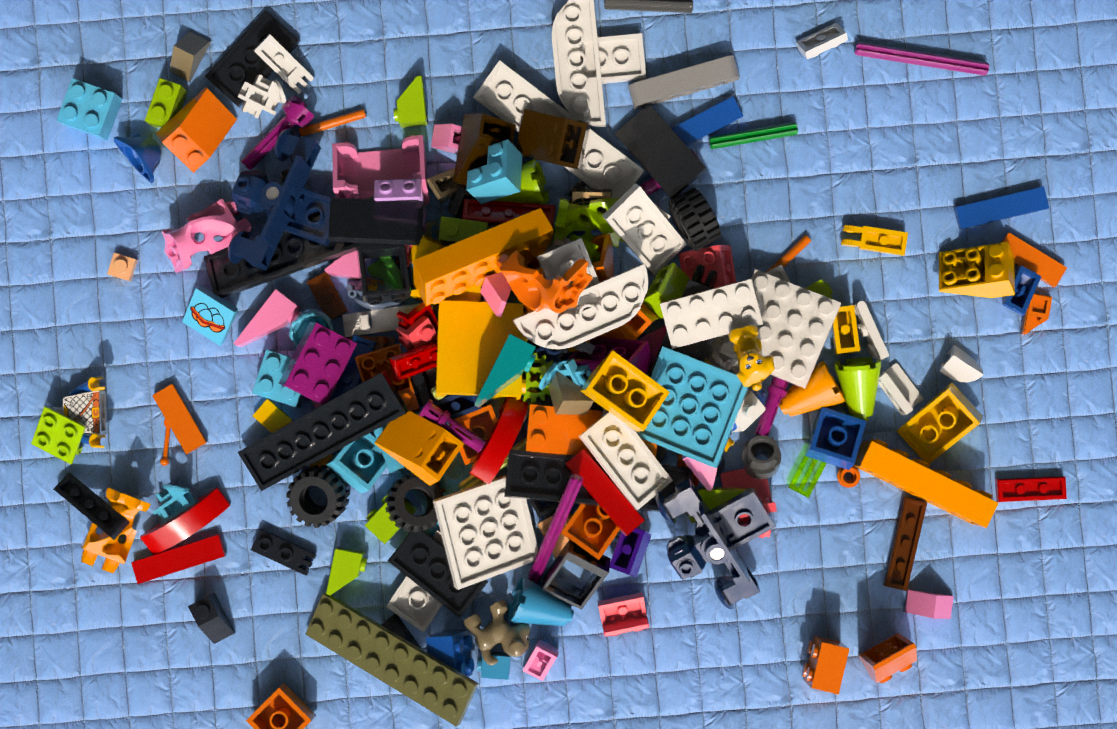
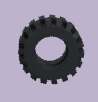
(694, 219)
(304, 506)
(397, 509)

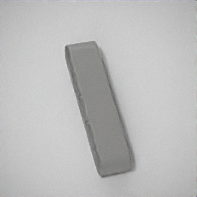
(684, 82)

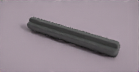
(676, 6)

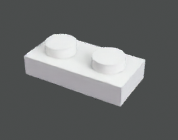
(821, 41)

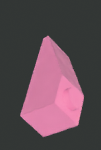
(272, 316)

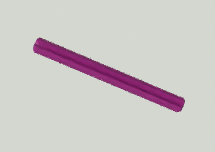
(921, 58)
(555, 527)

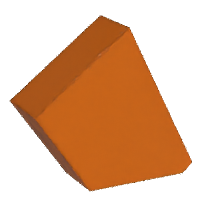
(1037, 312)

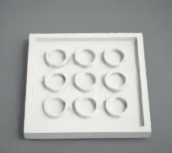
(792, 327)
(485, 532)

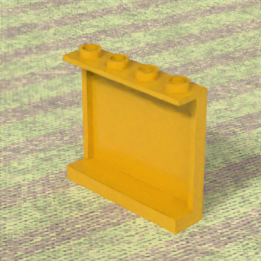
(470, 344)

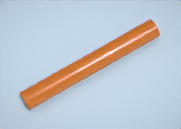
(333, 122)
(791, 253)

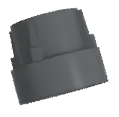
(761, 446)

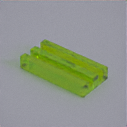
(807, 493)

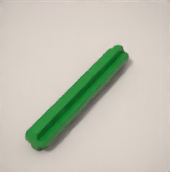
(753, 135)

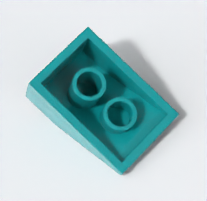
(512, 361)

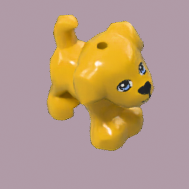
(751, 362)

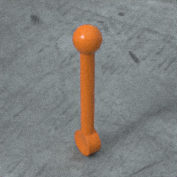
(164, 460)

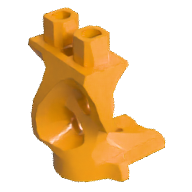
(104, 545)

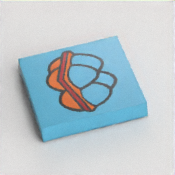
(210, 315)

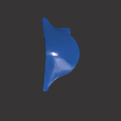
(141, 153)

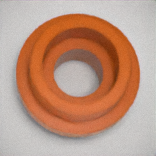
(853, 481)

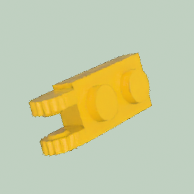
(877, 240)

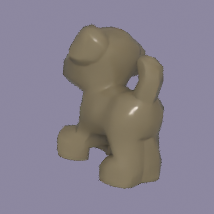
(513, 638)

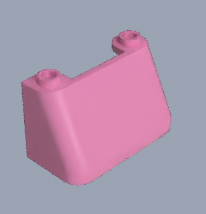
(357, 171)

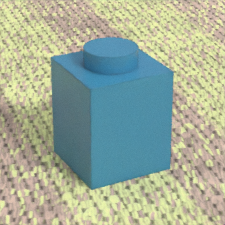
(498, 671)

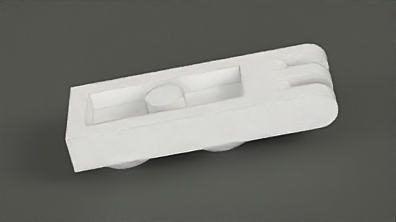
(282, 63)
(869, 330)

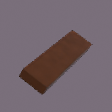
(905, 543)

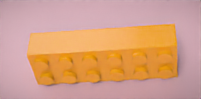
(472, 259)
(929, 485)

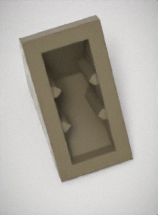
(187, 55)
(443, 185)
(568, 397)

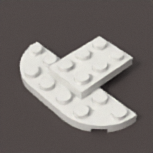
(589, 61)
(599, 306)

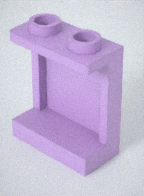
(400, 191)

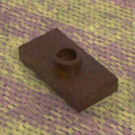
(327, 296)

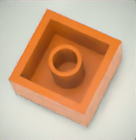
(479, 422)
(825, 664)
(282, 711)

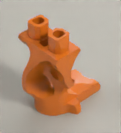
(539, 293)

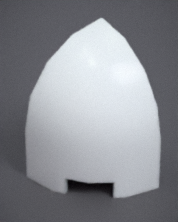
(961, 366)

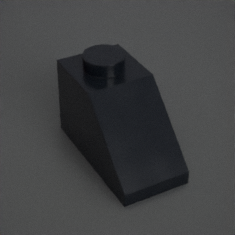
(211, 618)

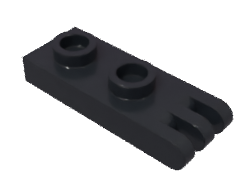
(282, 551)

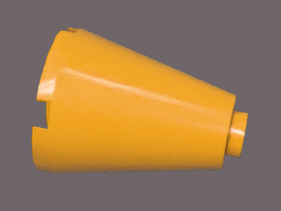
(820, 392)

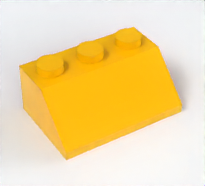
(625, 391)

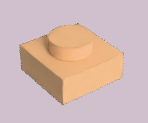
(122, 267)

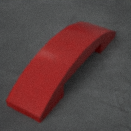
(500, 440)
(186, 523)

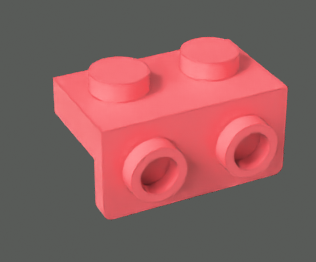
(417, 334)
(623, 614)

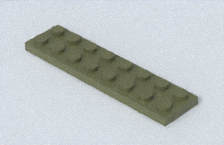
(392, 659)

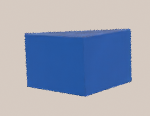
(1025, 286)

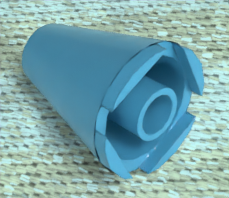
(536, 606)

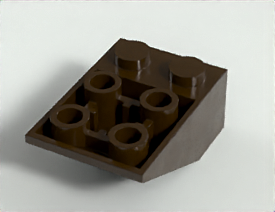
(476, 135)
(553, 139)

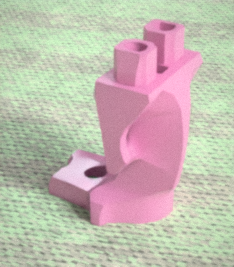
(212, 222)

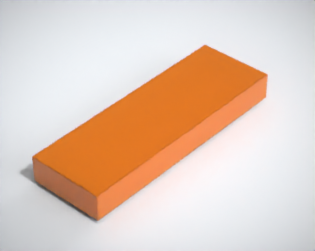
(1035, 260)
(179, 419)

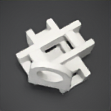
(258, 93)

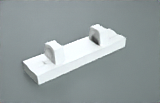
(381, 320)

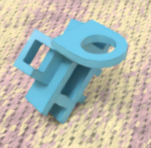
(566, 367)
(169, 496)

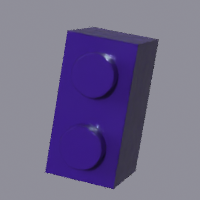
(630, 552)

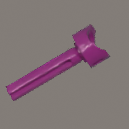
(296, 113)

